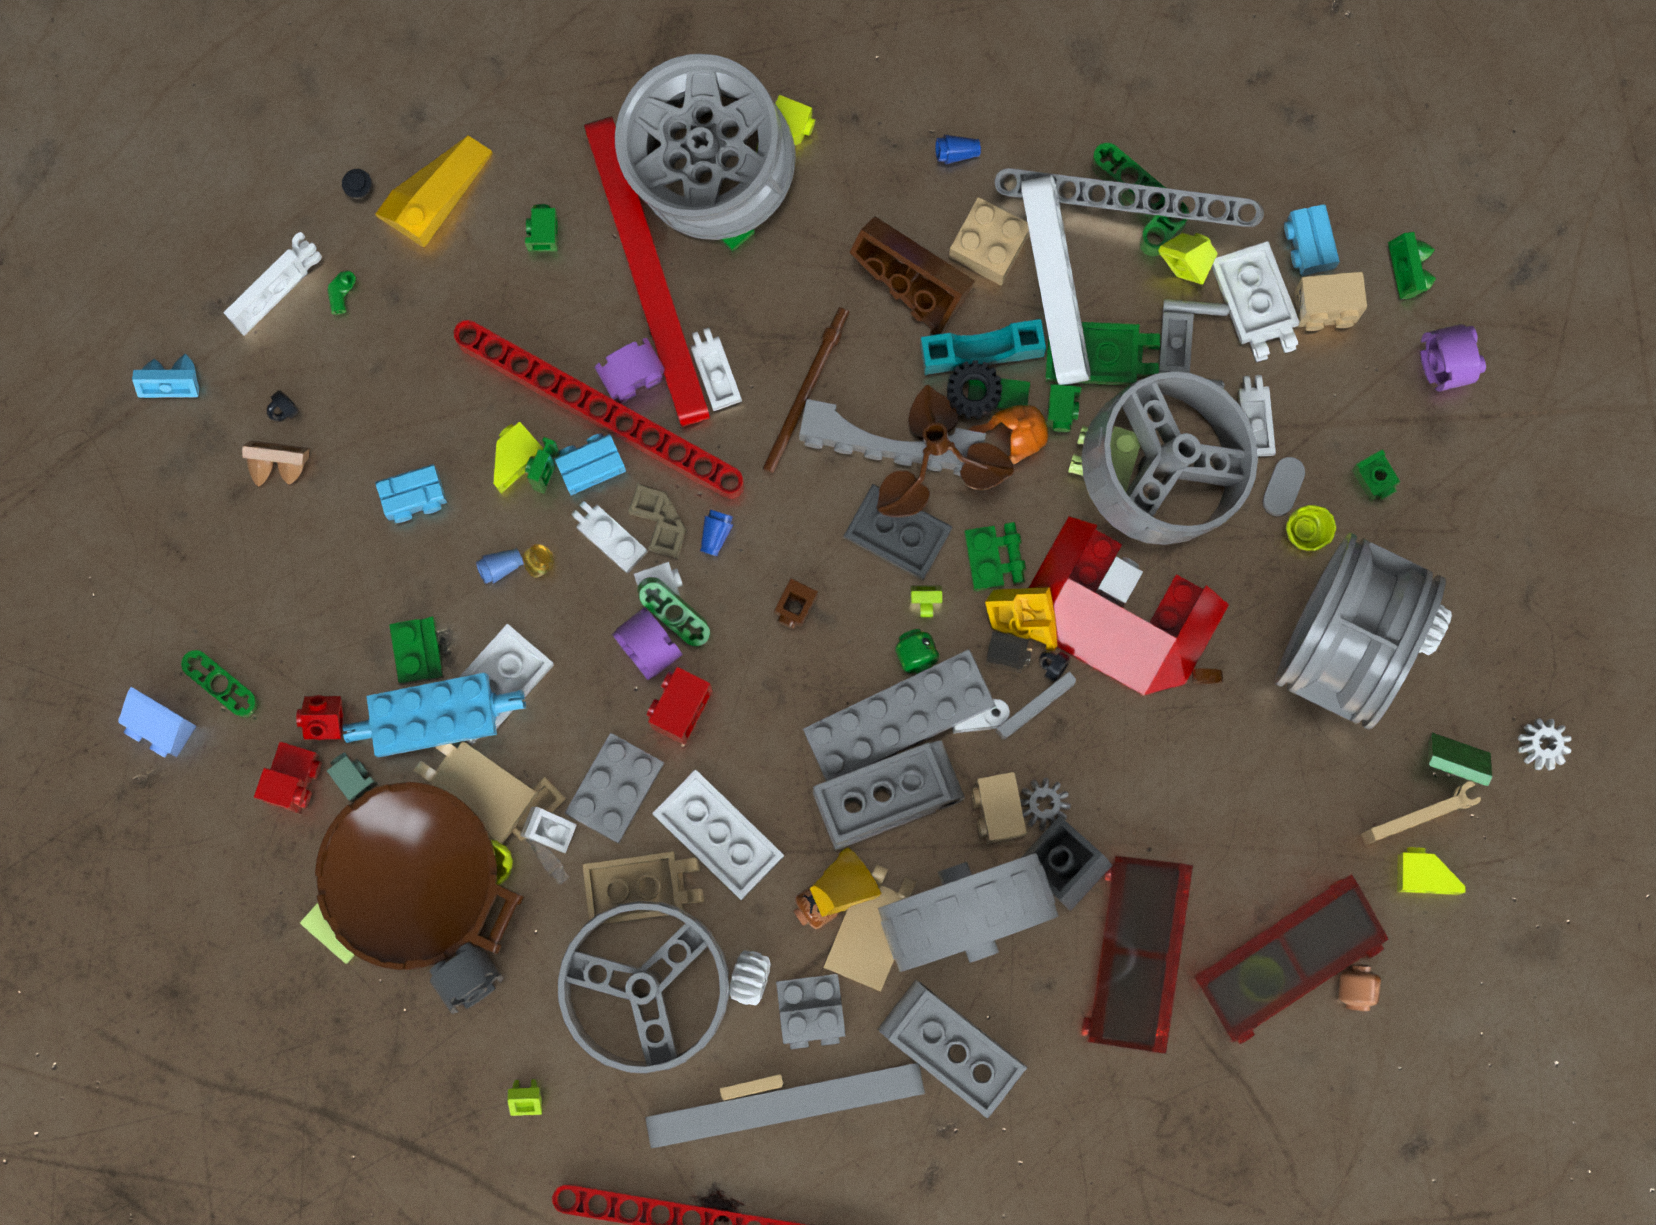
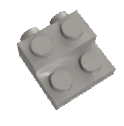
(810, 1010)

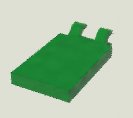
(1113, 353)

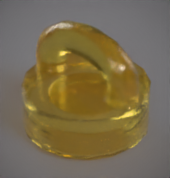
(538, 560)

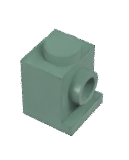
(350, 777)

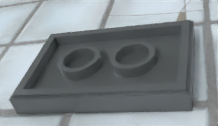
(903, 541)

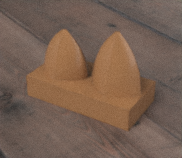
(263, 455)

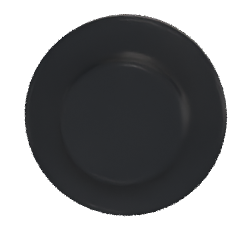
(356, 183)

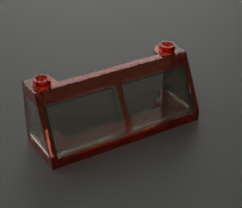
(1139, 955)
(1289, 959)

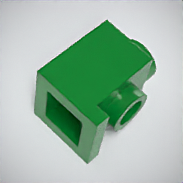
(542, 229)
(1062, 407)
(1365, 474)

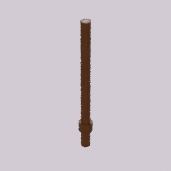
(830, 337)

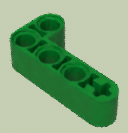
(1159, 224)

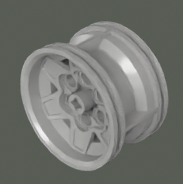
(653, 113)
(1360, 631)

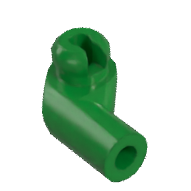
(338, 290)

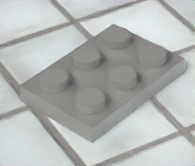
(614, 788)

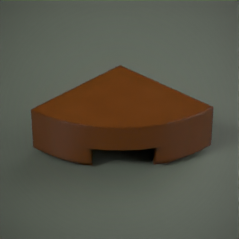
(1207, 676)

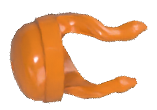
(1028, 428)

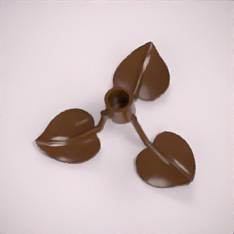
(932, 420)

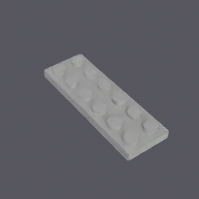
(900, 716)

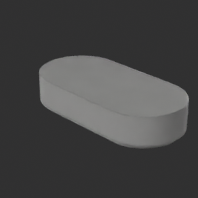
(1283, 486)

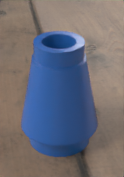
(956, 148)
(715, 531)

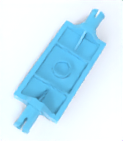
(432, 715)

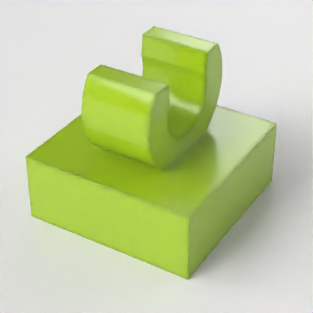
(926, 596)
(524, 1100)

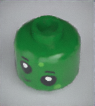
(916, 651)

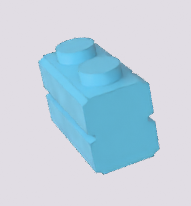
(1312, 240)
(589, 463)
(411, 493)

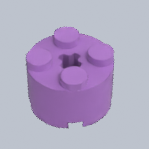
(1452, 357)
(630, 370)
(647, 643)

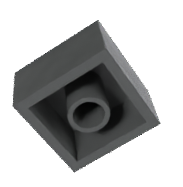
(1069, 862)

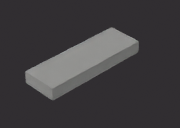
(1036, 706)

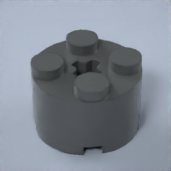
(465, 977)

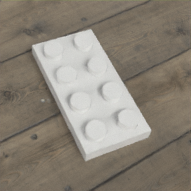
(718, 834)

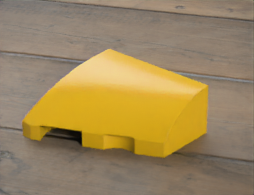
(1024, 613)
(844, 884)

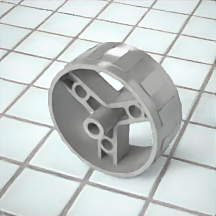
(1233, 462)
(968, 912)
(577, 968)

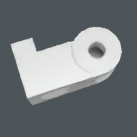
(987, 720)

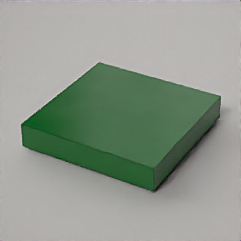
(1460, 759)

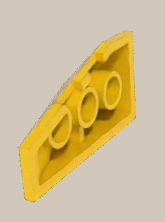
(429, 195)

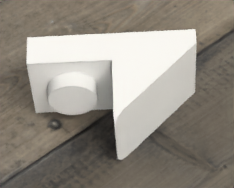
(548, 829)

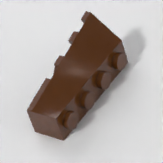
(912, 273)

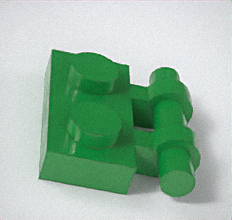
(985, 559)

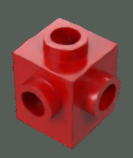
(321, 717)

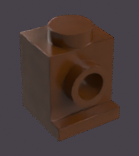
(795, 593)

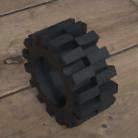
(974, 372)

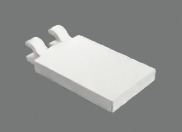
(273, 285)
(1257, 298)
(511, 666)

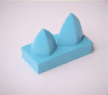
(157, 382)

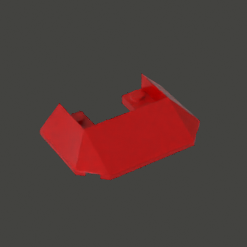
(1111, 638)

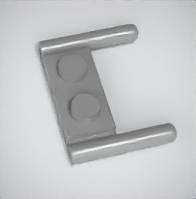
(1177, 333)

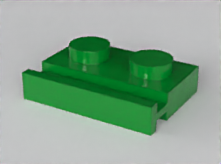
(542, 466)
(416, 650)

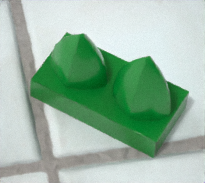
(1406, 259)

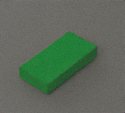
(1013, 392)

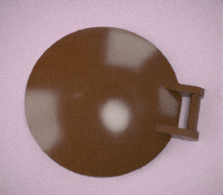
(410, 877)

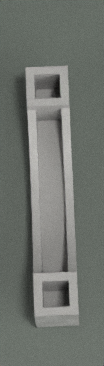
(824, 426)

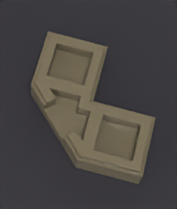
(658, 507)

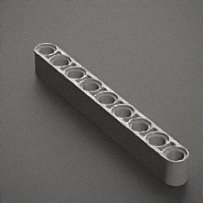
(1143, 198)
(784, 1105)

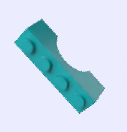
(1009, 344)

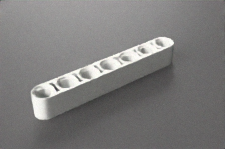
(1055, 280)

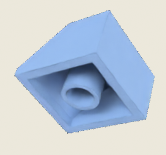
(155, 723)

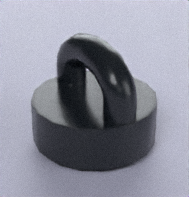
(286, 405)
(1057, 666)

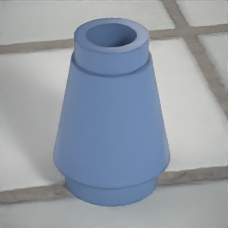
(498, 565)

